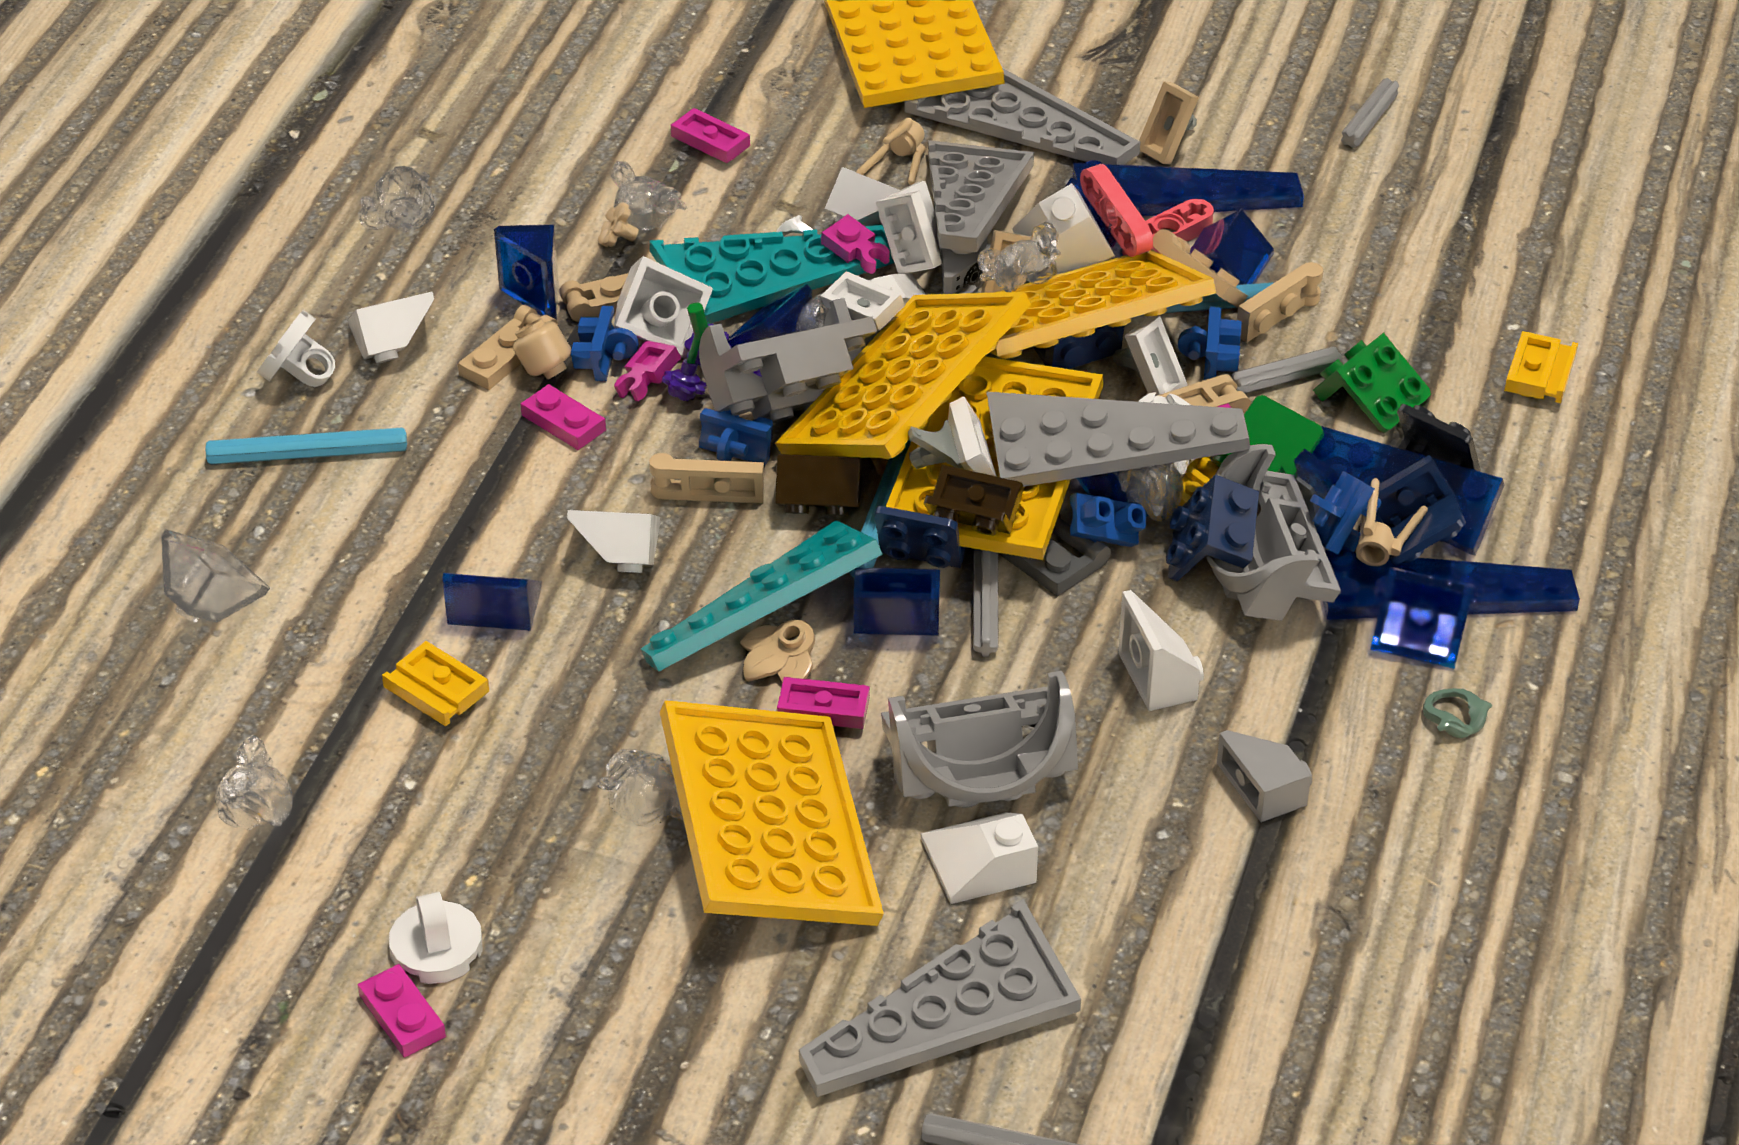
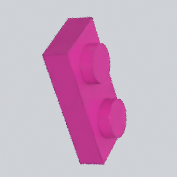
(710, 135)
(563, 417)
(841, 701)
(401, 1010)

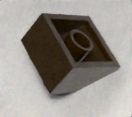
(818, 482)

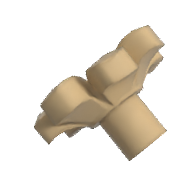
(617, 226)

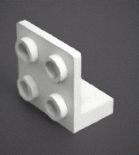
(911, 228)

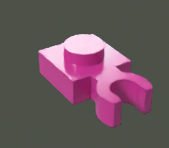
(853, 240)
(646, 367)

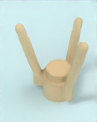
(902, 141)
(1376, 538)

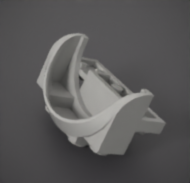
(792, 365)
(1286, 548)
(979, 744)

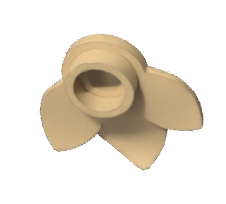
(773, 653)

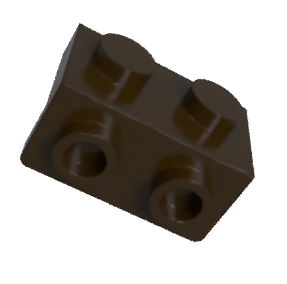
(975, 500)

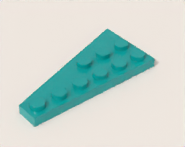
(757, 267)
(771, 586)

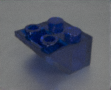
(896, 601)

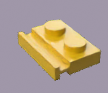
(1540, 367)
(435, 683)

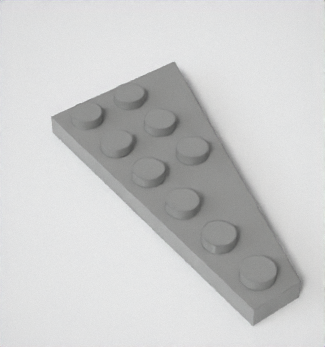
(1031, 118)
(972, 190)
(1072, 437)
(956, 1001)

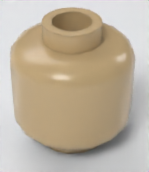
(542, 348)

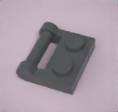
(1059, 567)

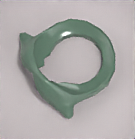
(1452, 724)

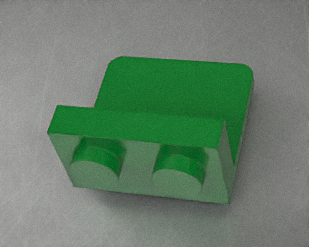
(1376, 380)
(1283, 429)

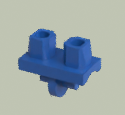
(601, 344)
(1218, 344)
(735, 436)
(1340, 513)
(1106, 519)

